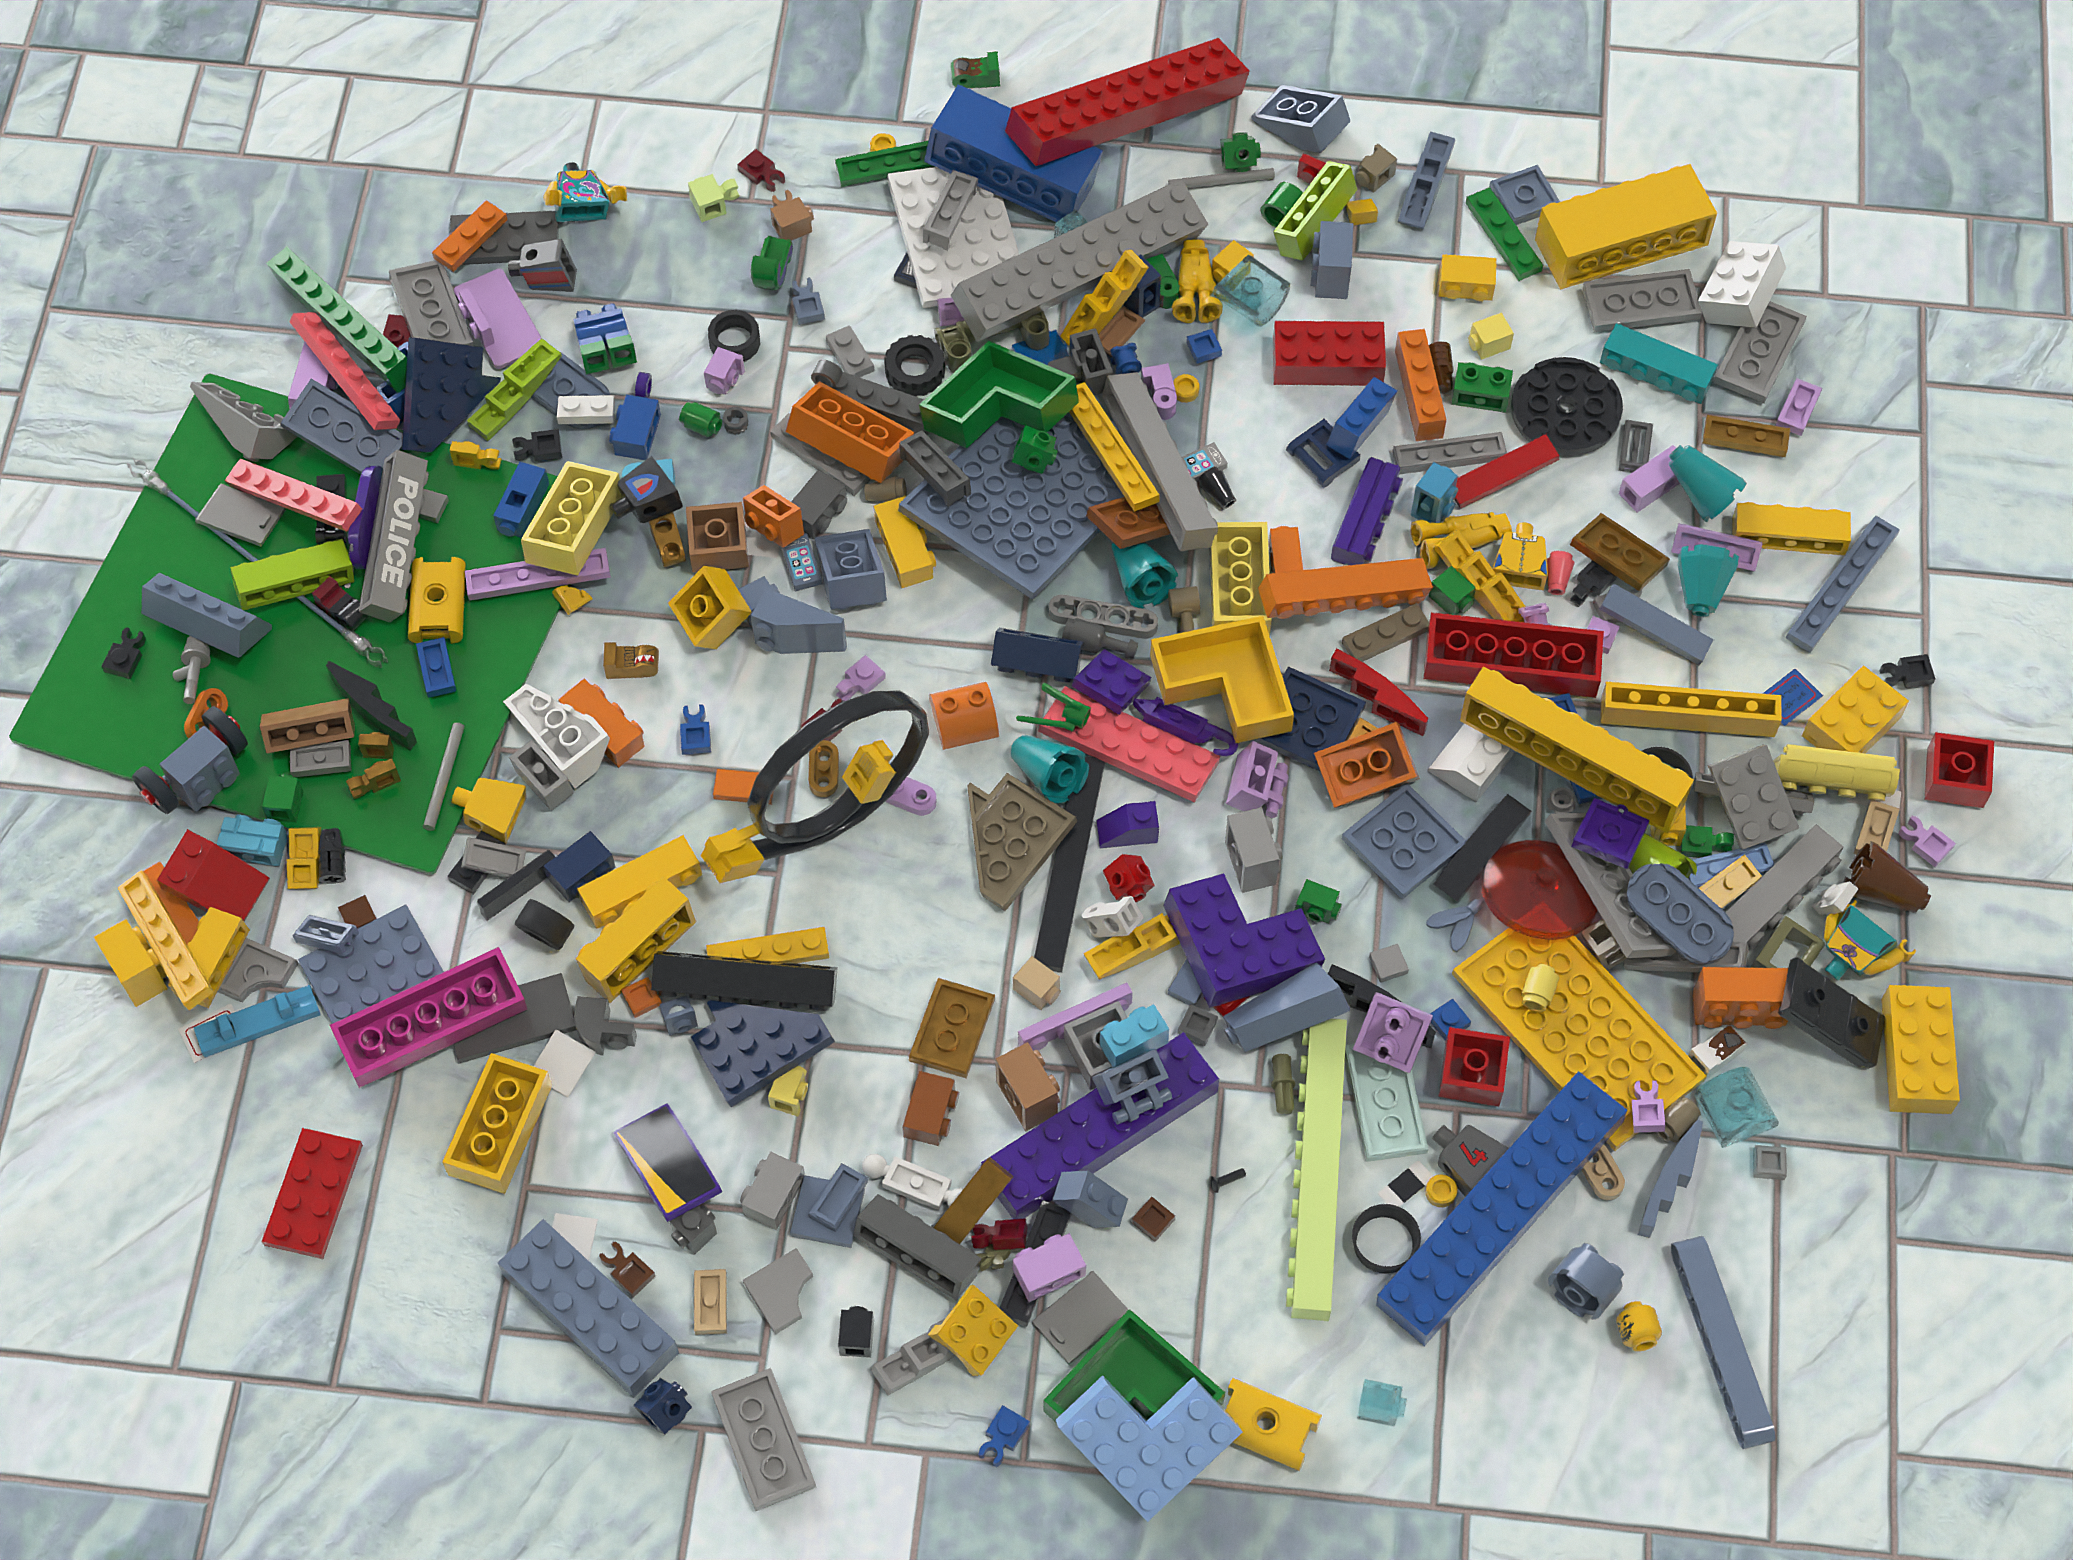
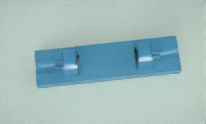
(256, 1021)

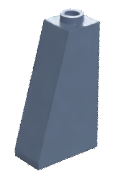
(1286, 1009)

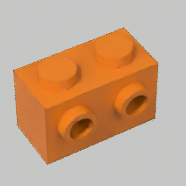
(773, 516)

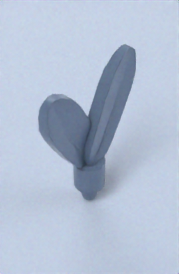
(1462, 917)

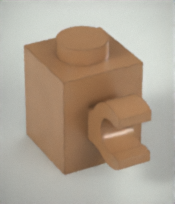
(791, 217)

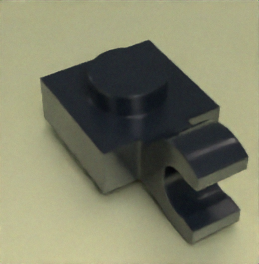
(1592, 579)

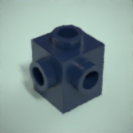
(663, 1405)

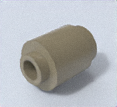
(1679, 1119)

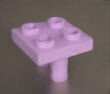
(1392, 1032)

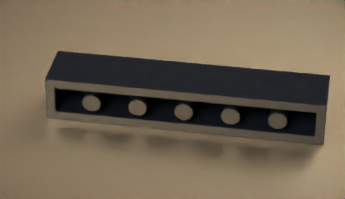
(744, 979)

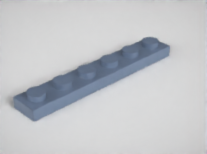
(1842, 584)

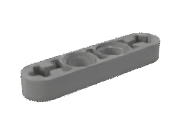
(1104, 612)

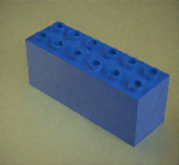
(973, 141)

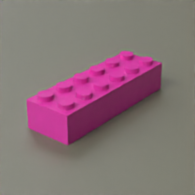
(428, 1017)

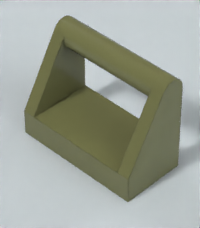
(1792, 931)

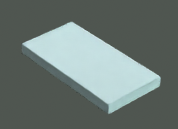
(1385, 1108)

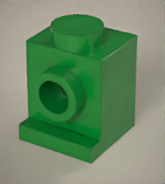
(1319, 902)

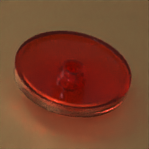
(1536, 891)

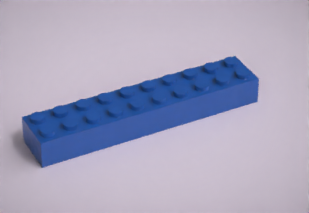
(1501, 1208)

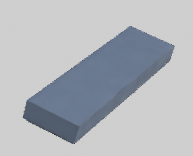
(1656, 624)

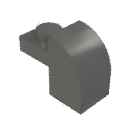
(594, 1028)

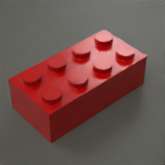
(1328, 352)

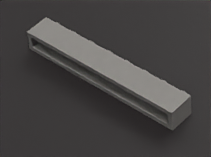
(1158, 456)

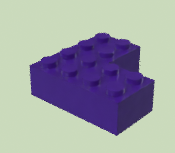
(1229, 954)

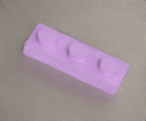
(1746, 549)

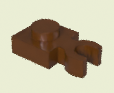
(629, 1272)

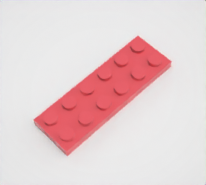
(1136, 747)

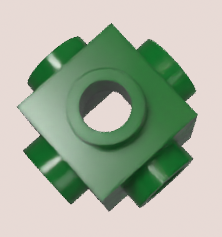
(1230, 152)
(1034, 450)

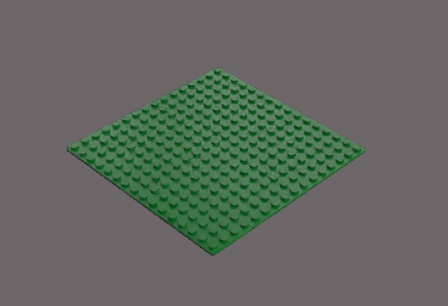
(141, 720)

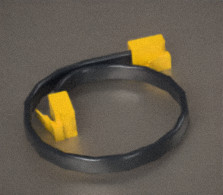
(868, 779)

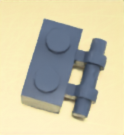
(1129, 1078)

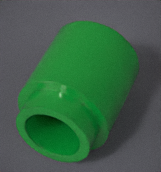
(700, 419)

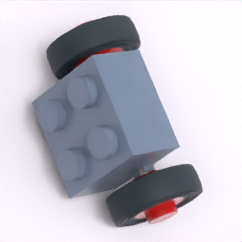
(197, 767)

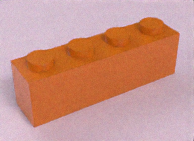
(1420, 385)

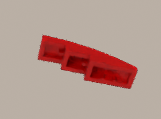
(1387, 698)

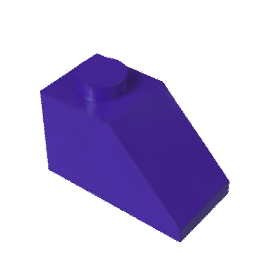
(1129, 825)

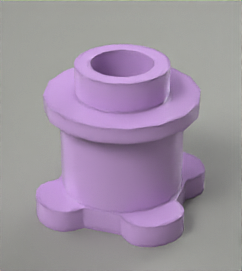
(1535, 614)

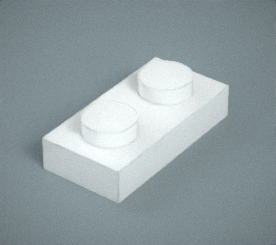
(586, 409)

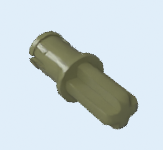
(1283, 1083)

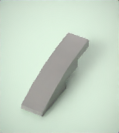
(911, 1362)

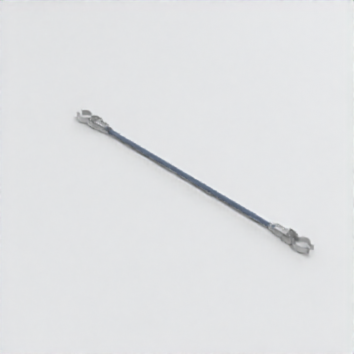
(360, 644)

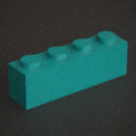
(1658, 363)

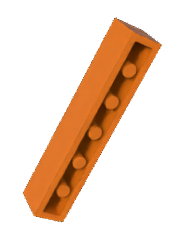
(1345, 588)

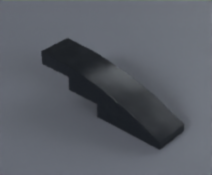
(368, 703)
(1482, 845)
(1363, 993)

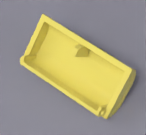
(1838, 771)

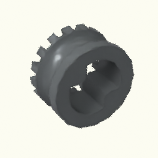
(743, 421)

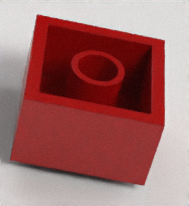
(1959, 770)
(1474, 1066)

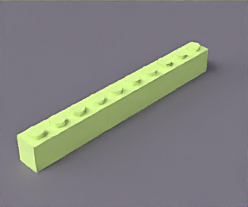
(1318, 1171)

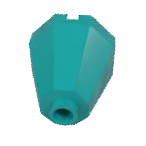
(1705, 576)

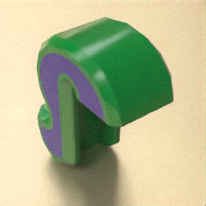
(770, 267)

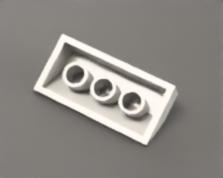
(1471, 762)

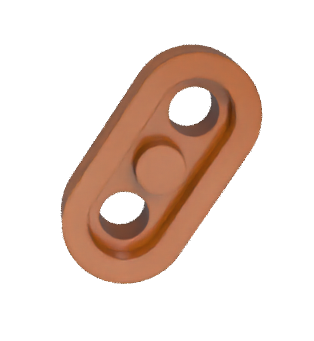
(200, 706)

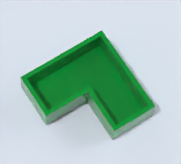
(997, 385)
(1136, 1365)

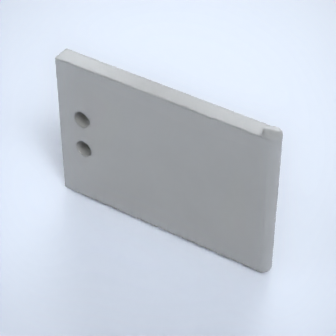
(240, 515)
(1080, 1317)

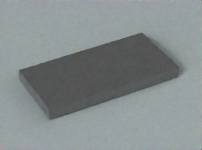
(546, 1011)

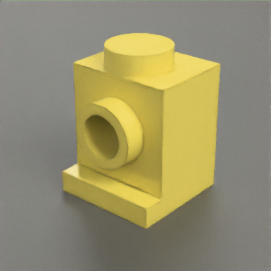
(788, 1091)

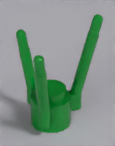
(1074, 712)

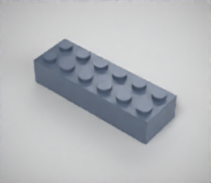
(588, 1308)

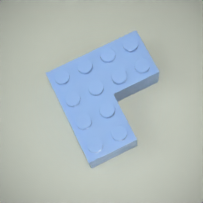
(1151, 1457)

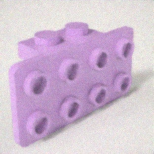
(497, 317)

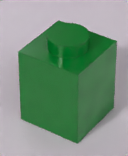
(1452, 592)
(282, 798)

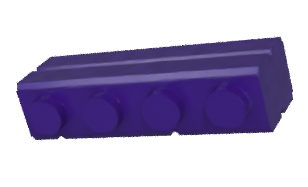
(1366, 513)

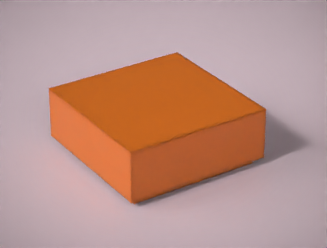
(641, 997)

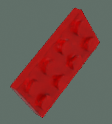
(312, 1193)

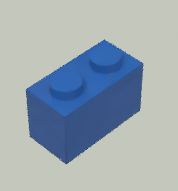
(635, 427)

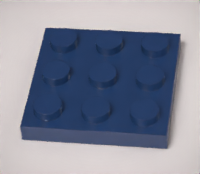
(1320, 718)

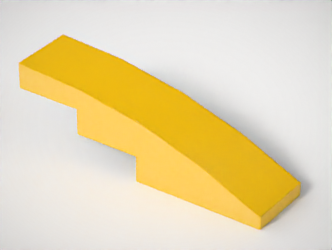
(1108, 297)
(1492, 588)
(1127, 951)

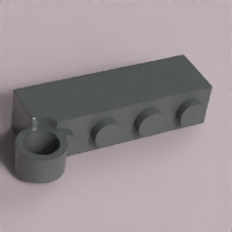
(887, 401)

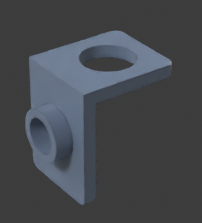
(681, 1020)

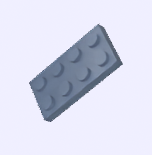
(339, 428)

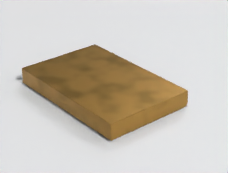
(1620, 551)
(952, 1028)

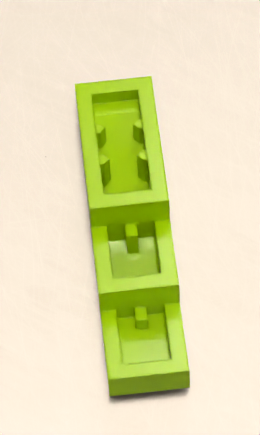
(515, 390)

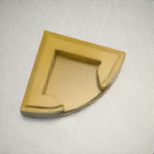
(571, 598)

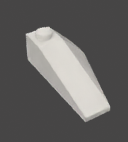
(566, 736)

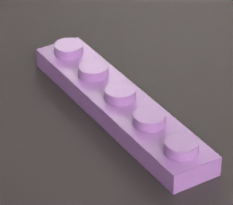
(526, 577)

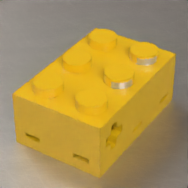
(1856, 714)

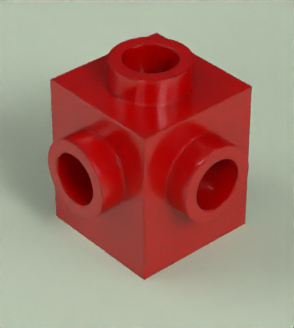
(1129, 877)

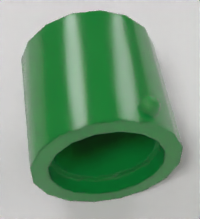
(1280, 203)

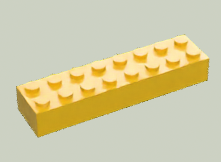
(1575, 749)

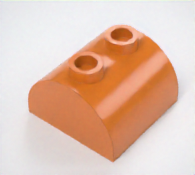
(964, 715)

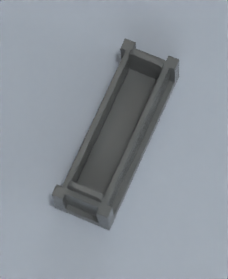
(935, 467)

